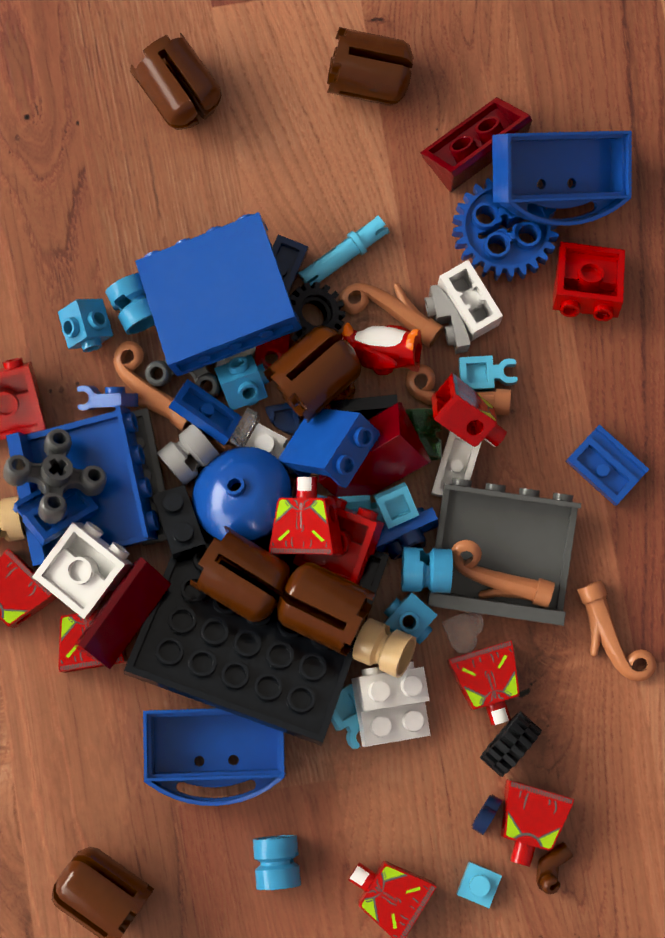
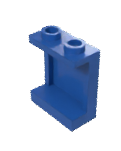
(330, 446)

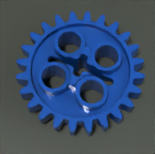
(516, 254)

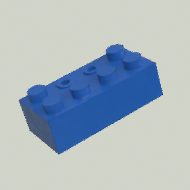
(593, 160)
(178, 736)

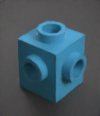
(85, 324)
(242, 382)
(410, 606)

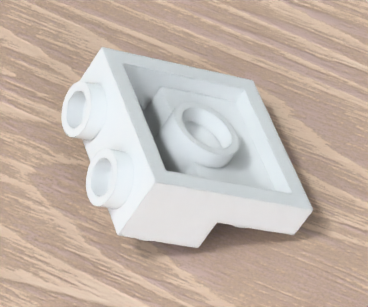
(83, 568)
(390, 706)

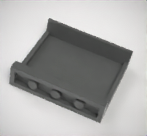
(516, 537)

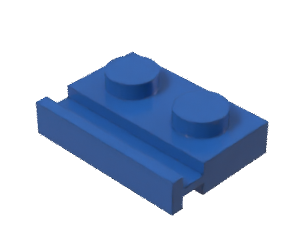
(607, 465)
(79, 509)

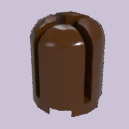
(370, 67)
(177, 82)
(315, 371)
(234, 590)
(324, 606)
(100, 893)

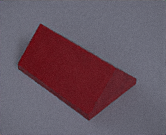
(469, 145)
(392, 457)
(123, 613)

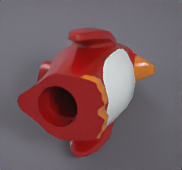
(385, 347)

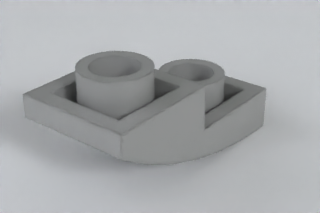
(444, 312)

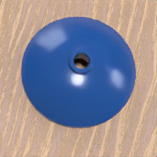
(253, 505)

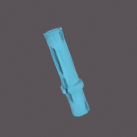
(345, 251)

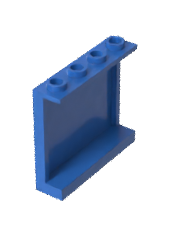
(217, 294)
(112, 445)

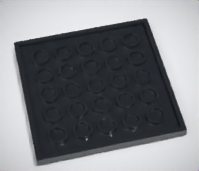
(240, 664)

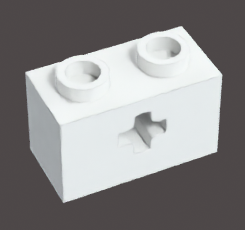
(471, 299)

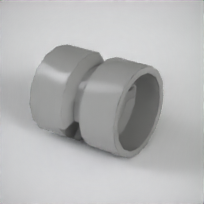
(190, 442)

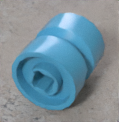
(130, 299)
(426, 570)
(276, 861)

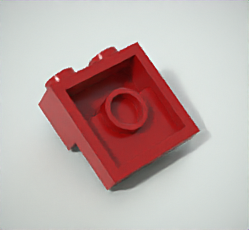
(589, 281)
(19, 399)
(359, 540)

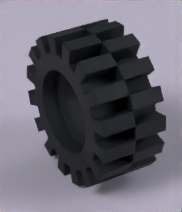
(323, 300)
(511, 744)

